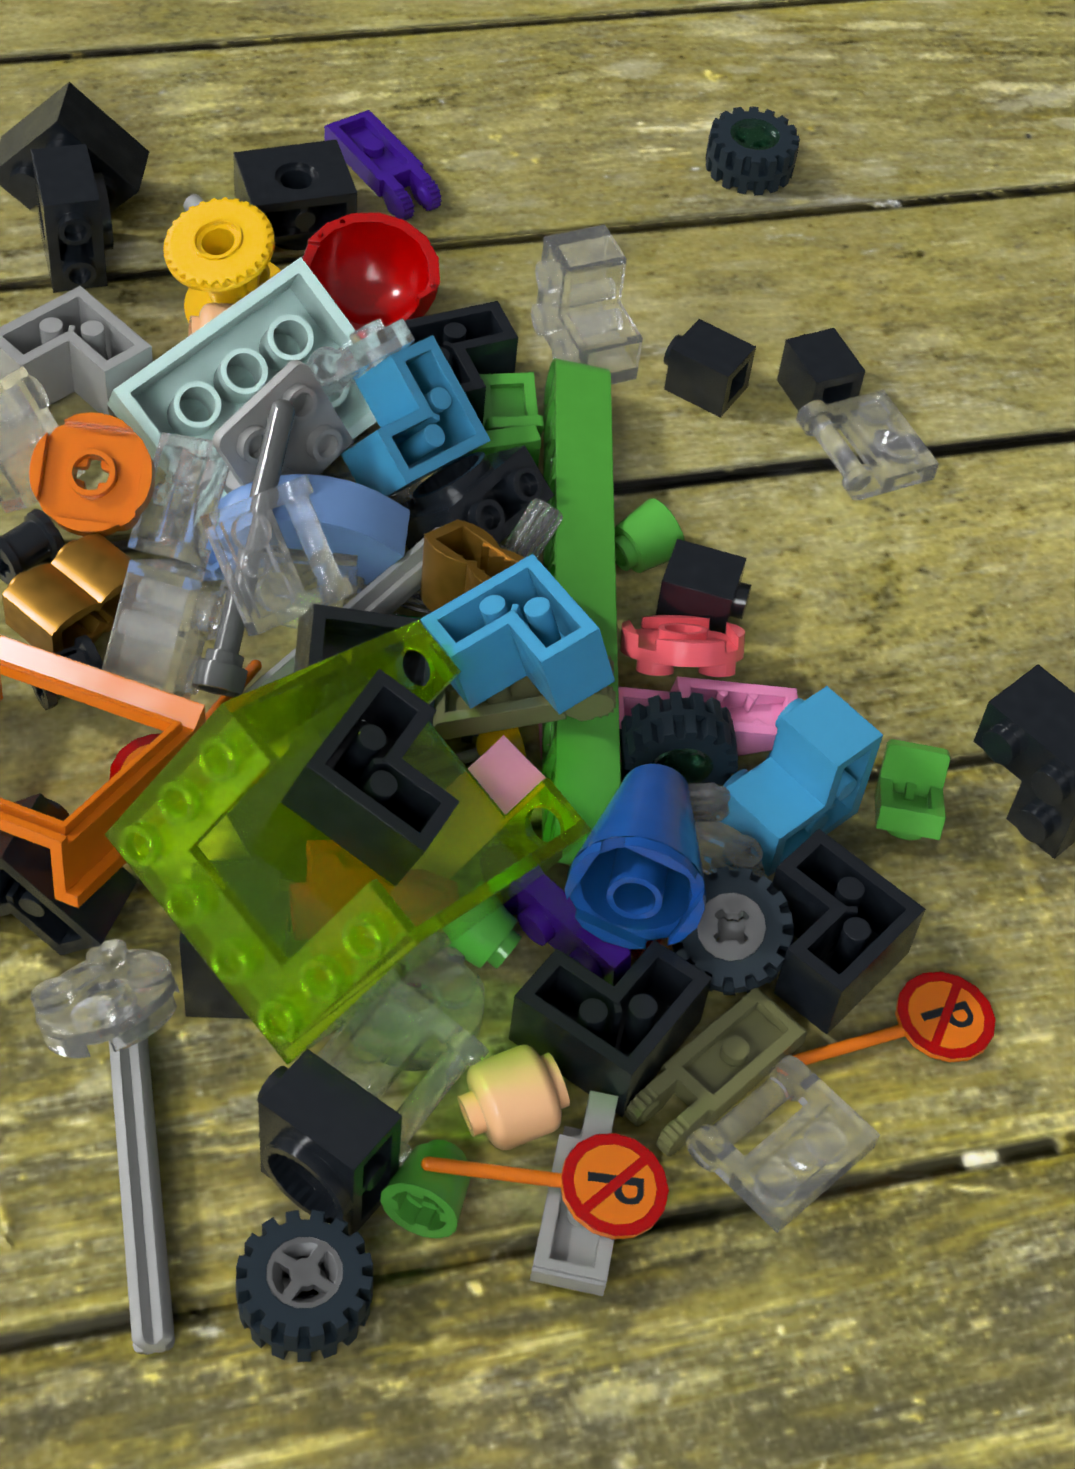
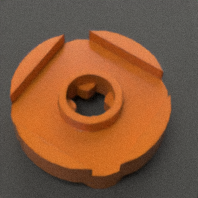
(72, 448)

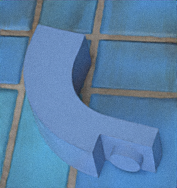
(352, 519)

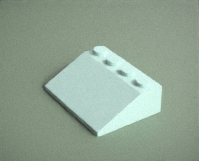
(234, 356)

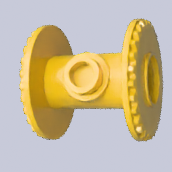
(220, 252)

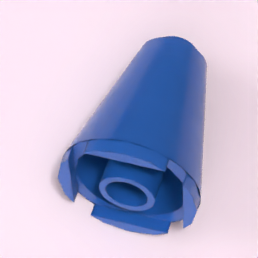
(641, 864)

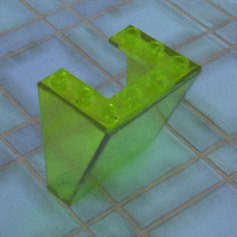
(281, 907)

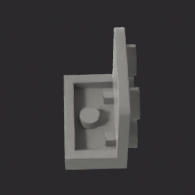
(315, 434)

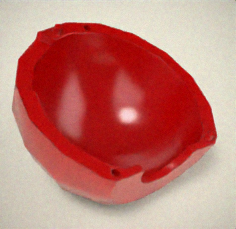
(375, 267)

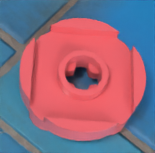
(682, 642)

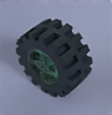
(752, 150)
(681, 734)

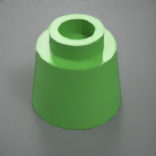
(646, 537)
(489, 939)
(426, 1200)

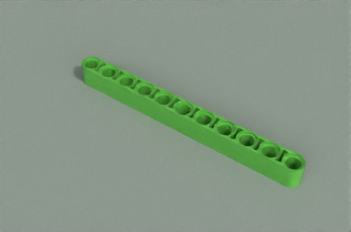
(581, 557)

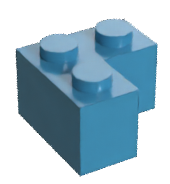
(420, 418)
(517, 629)
(808, 778)

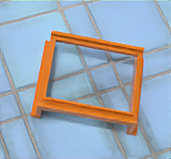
(78, 845)

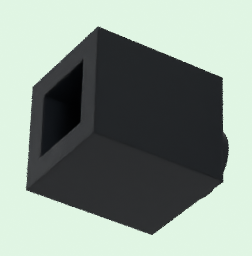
(708, 367)
(819, 369)
(704, 585)

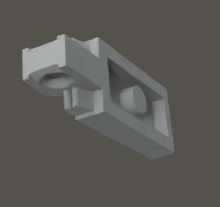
(565, 1250)

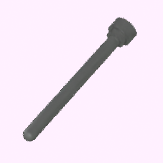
(222, 667)

